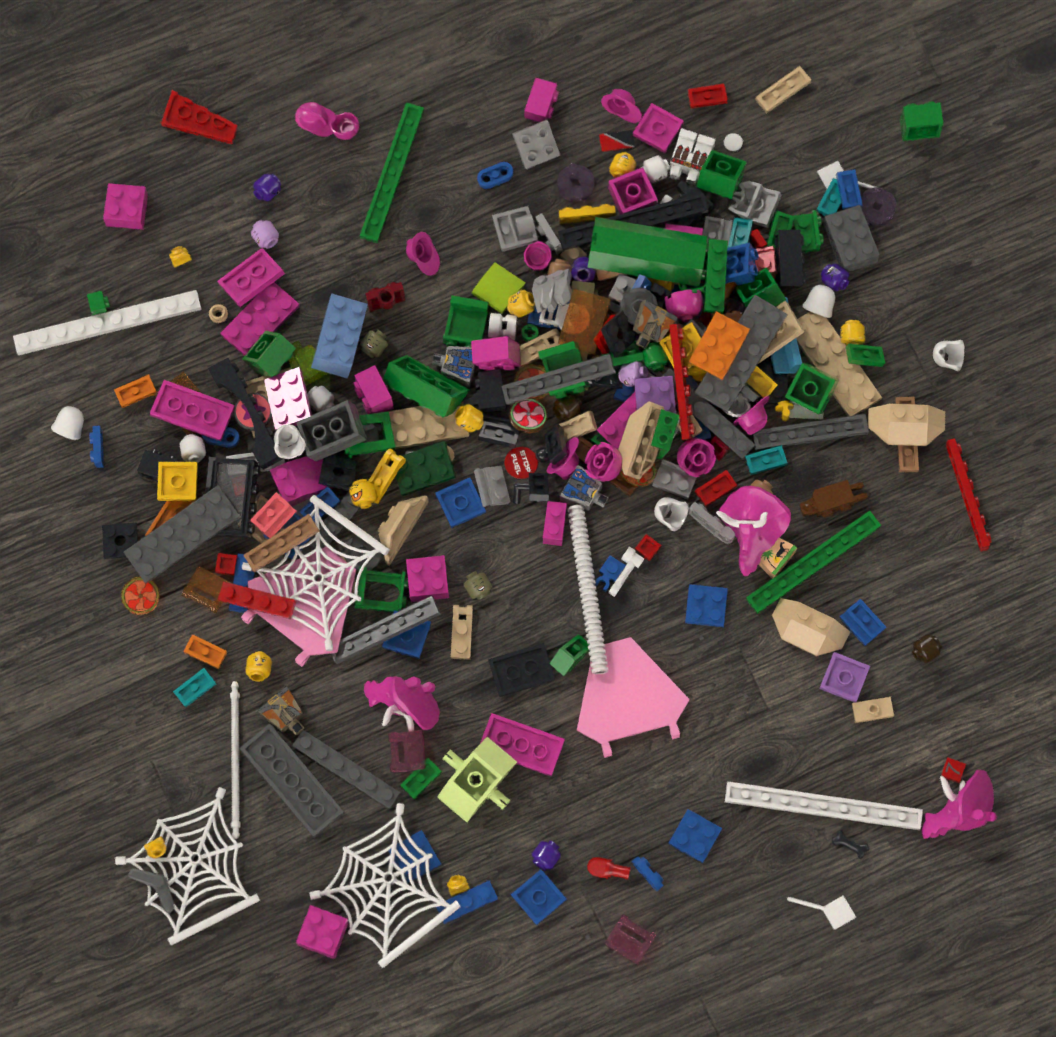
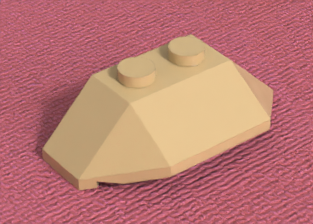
(906, 423)
(636, 442)
(399, 524)
(808, 628)

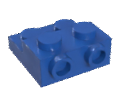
(741, 264)

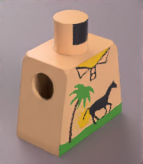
(777, 557)

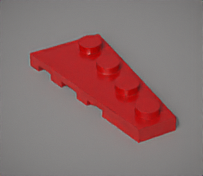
(195, 119)

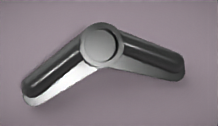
(158, 882)

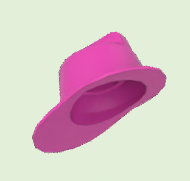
(622, 104)
(315, 118)
(423, 253)
(754, 419)
(568, 464)

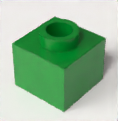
(98, 303)

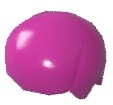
(344, 126)
(538, 256)

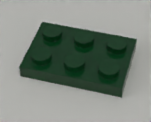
(425, 468)

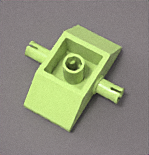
(488, 762)

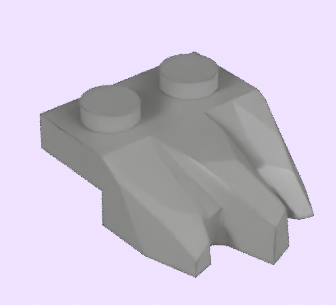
(755, 203)
(552, 290)

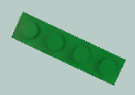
(715, 276)

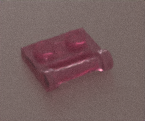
(413, 751)
(627, 945)

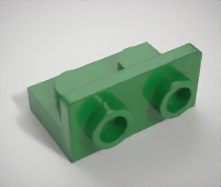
(809, 227)
(630, 355)

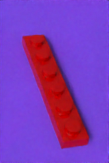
(683, 390)
(966, 486)

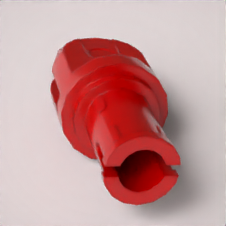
(606, 868)

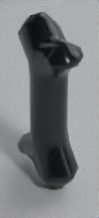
(858, 848)

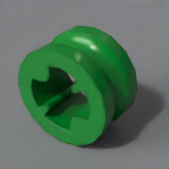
(525, 329)

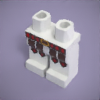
(687, 162)

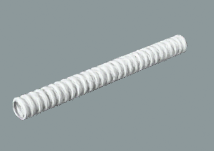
(587, 589)

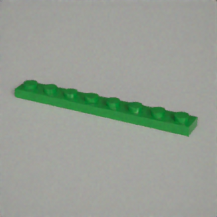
(391, 173)
(813, 562)

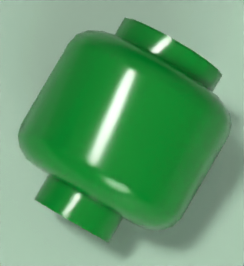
(655, 357)

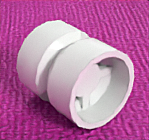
(496, 322)

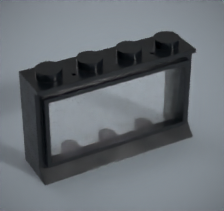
(239, 484)

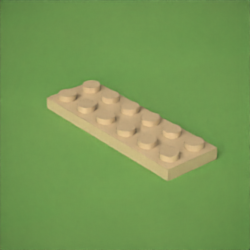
(828, 354)

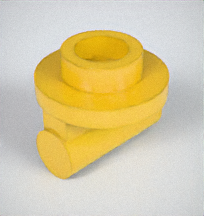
(179, 256)
(697, 373)
(784, 407)
(155, 848)
(457, 885)

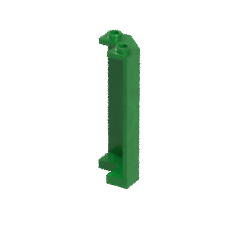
(648, 251)

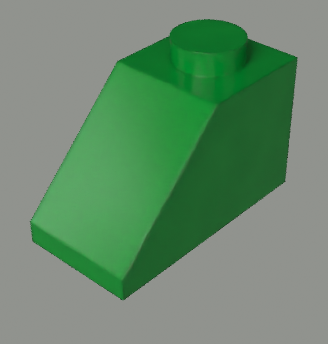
(570, 655)

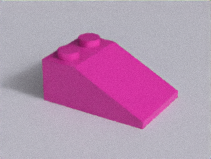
(298, 480)

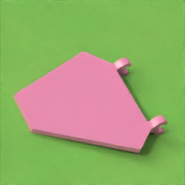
(297, 632)
(629, 697)

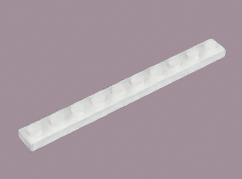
(107, 322)
(823, 805)

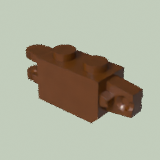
(832, 498)

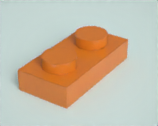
(135, 391)
(205, 651)

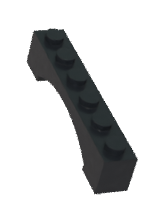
(226, 376)

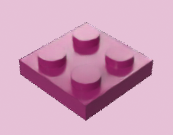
(658, 128)

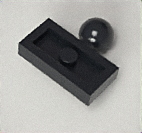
(555, 446)

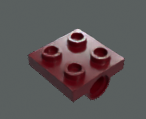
(385, 297)

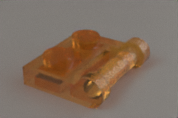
(208, 583)

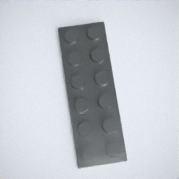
(764, 323)
(182, 534)
(291, 780)

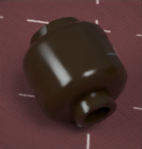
(567, 407)
(926, 648)

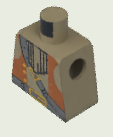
(652, 323)
(283, 712)

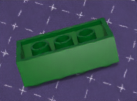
(424, 385)

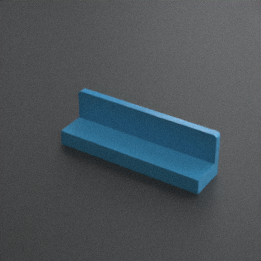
(787, 358)

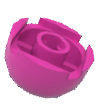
(684, 304)
(696, 457)
(603, 462)

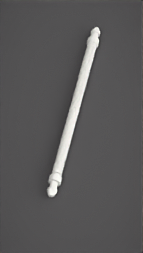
(235, 695)

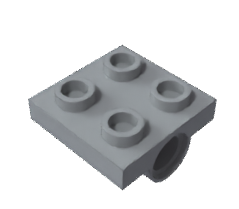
(536, 144)
(515, 228)

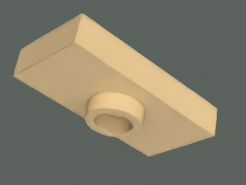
(579, 426)
(872, 710)

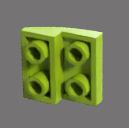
(497, 287)

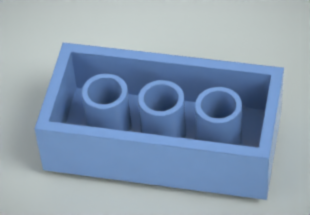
(339, 336)

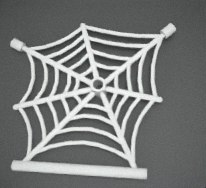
(318, 503)
(178, 936)
(387, 958)

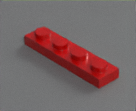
(257, 600)

